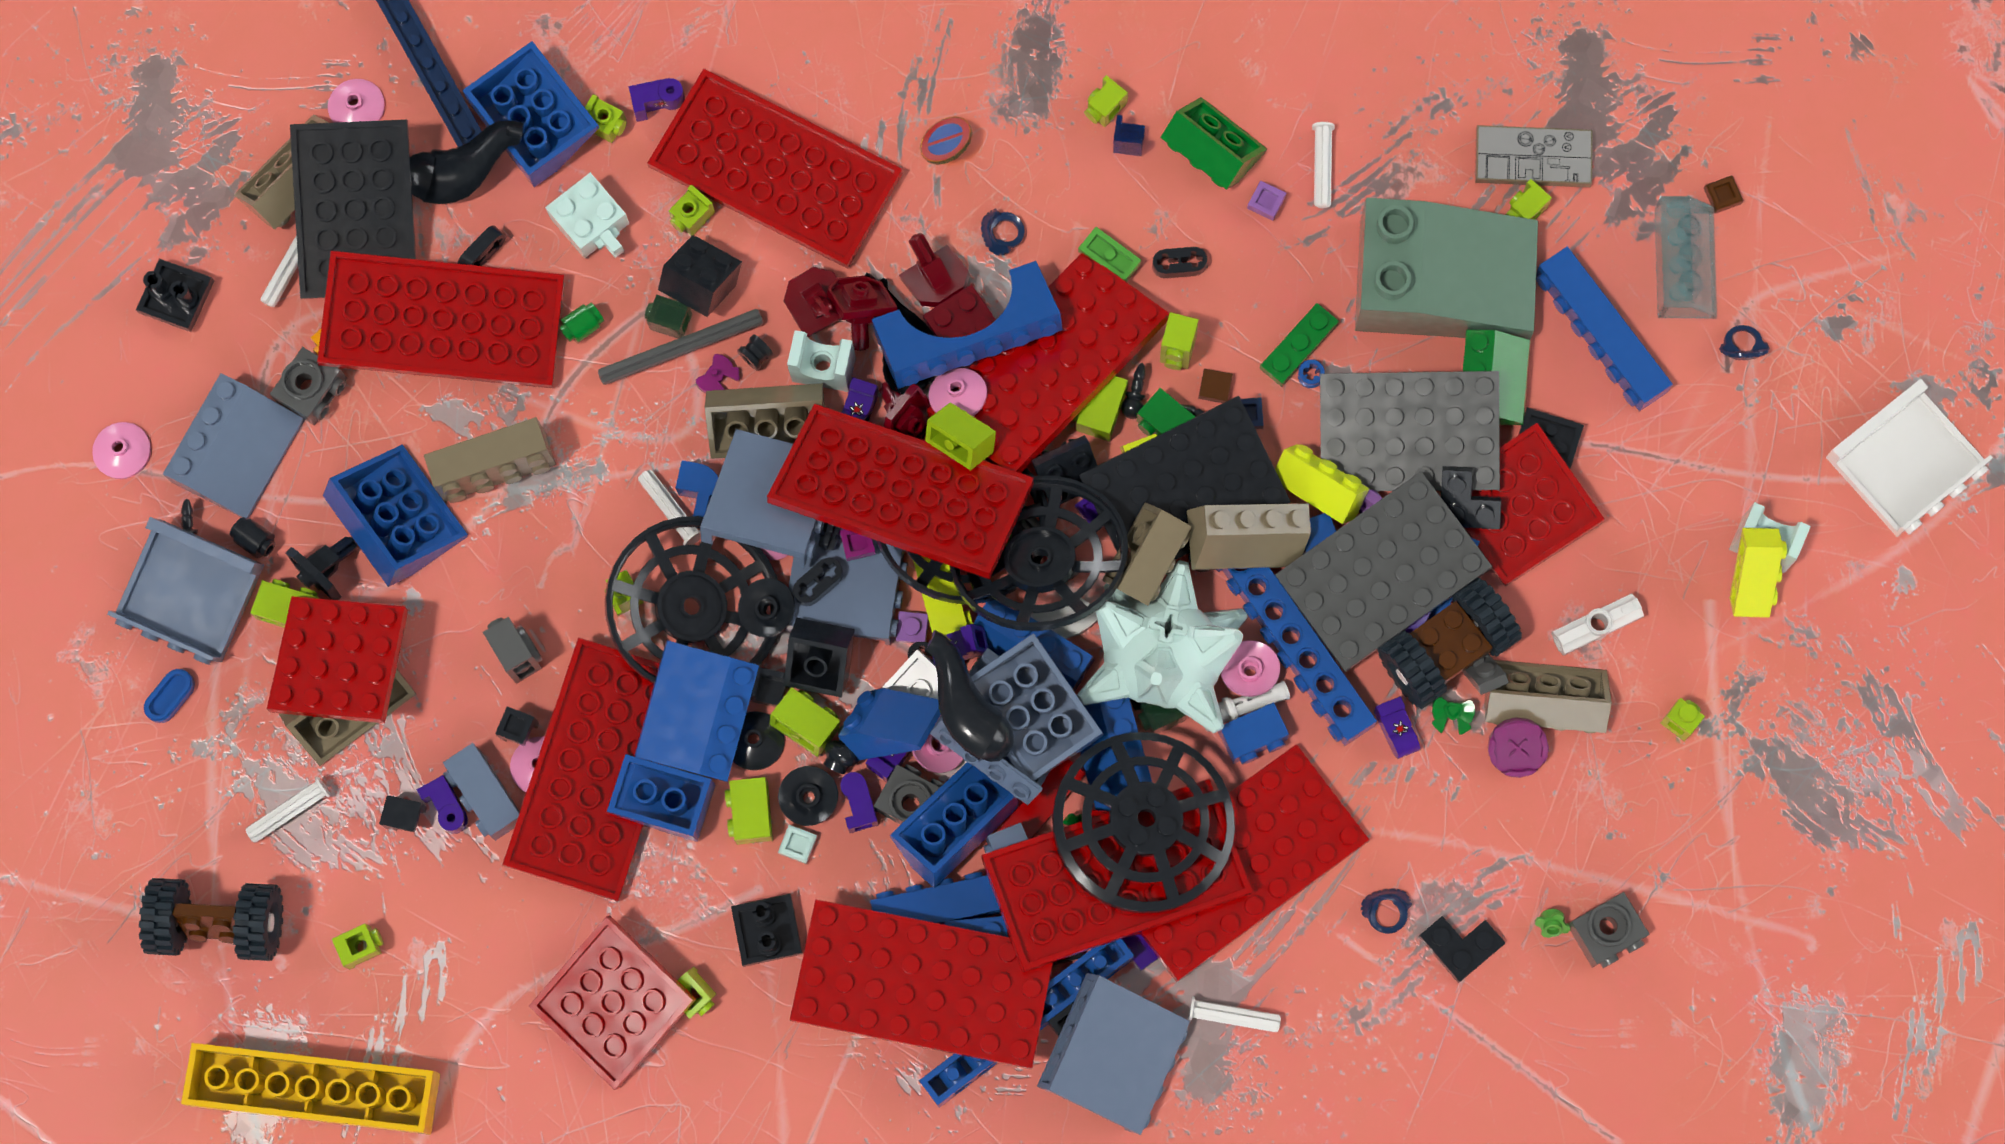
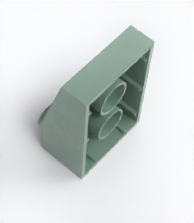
(1444, 270)

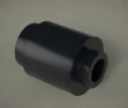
(252, 537)

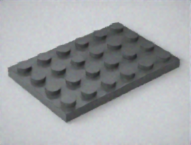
(1410, 423)
(1383, 571)

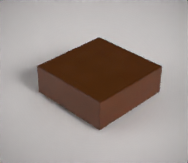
(1723, 194)
(1215, 386)

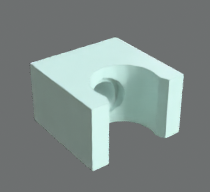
(807, 354)
(1792, 535)

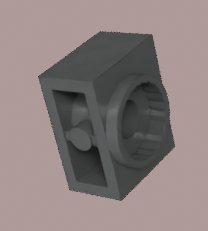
(314, 401)
(513, 648)
(904, 784)
(1626, 934)

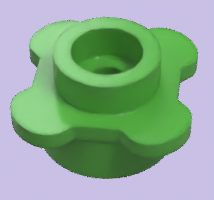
(1552, 923)

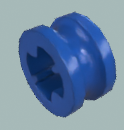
(1304, 367)

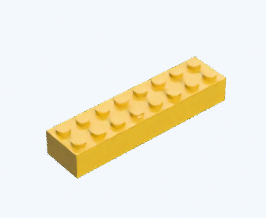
(311, 1088)

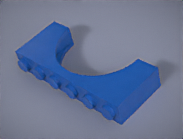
(919, 356)

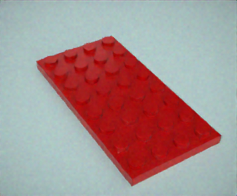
(775, 168)
(441, 319)
(1051, 379)
(900, 491)
(564, 815)
(1286, 837)
(1057, 918)
(919, 985)

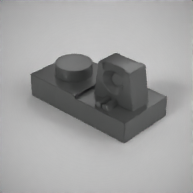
(1486, 675)

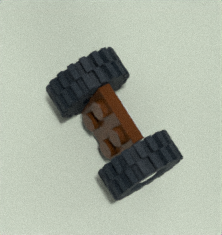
(1449, 643)
(172, 919)

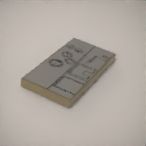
(1533, 153)

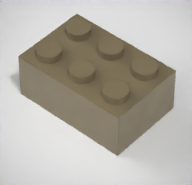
(1152, 550)

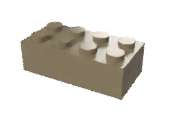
(490, 460)

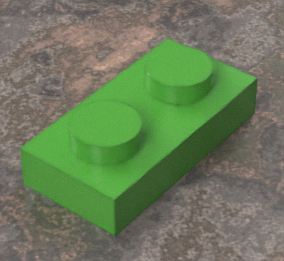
(1110, 254)

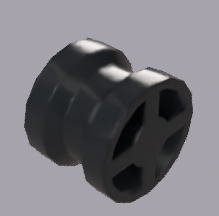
(755, 352)

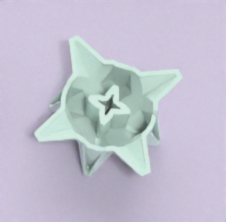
(1165, 650)

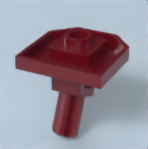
(935, 274)
(809, 302)
(857, 302)
(906, 412)

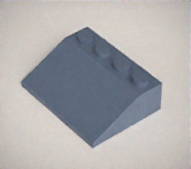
(233, 447)
(1040, 707)

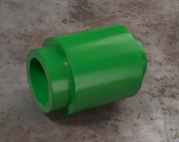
(581, 322)

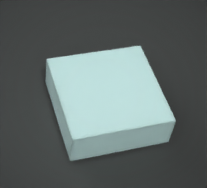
(797, 844)

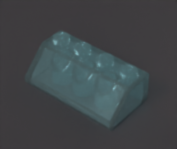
(1685, 258)

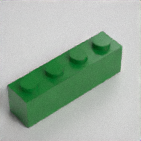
(1161, 414)

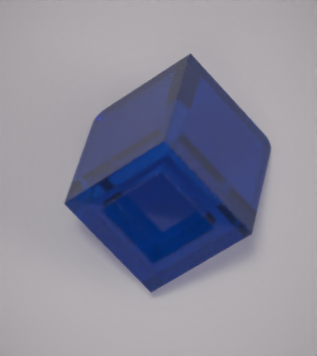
(1128, 138)

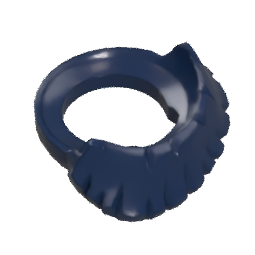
(990, 221)
(1729, 349)
(1398, 898)

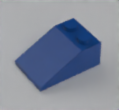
(889, 723)
(661, 797)

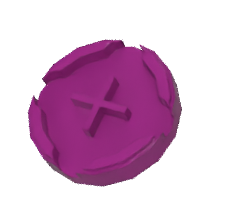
(1518, 747)

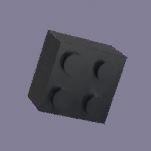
(699, 275)
(819, 657)

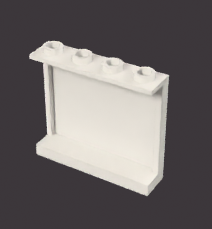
(1907, 460)

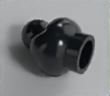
(839, 756)

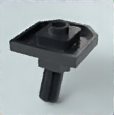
(322, 565)

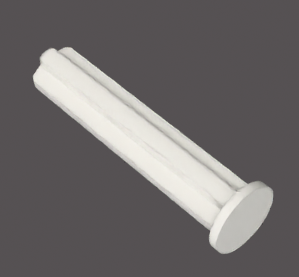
(1322, 163)
(282, 276)
(668, 505)
(287, 810)
(1234, 1015)

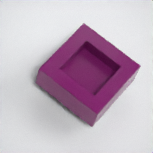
(856, 545)

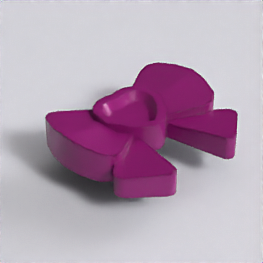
(720, 367)

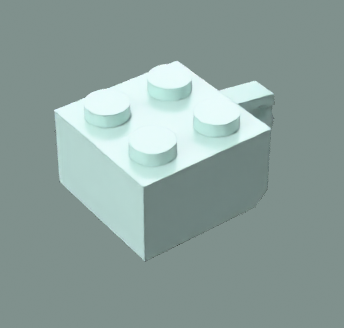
(589, 217)

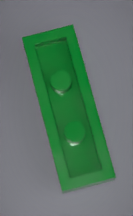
(1299, 344)

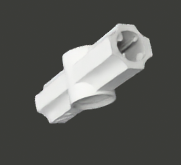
(1613, 616)

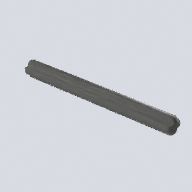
(680, 346)

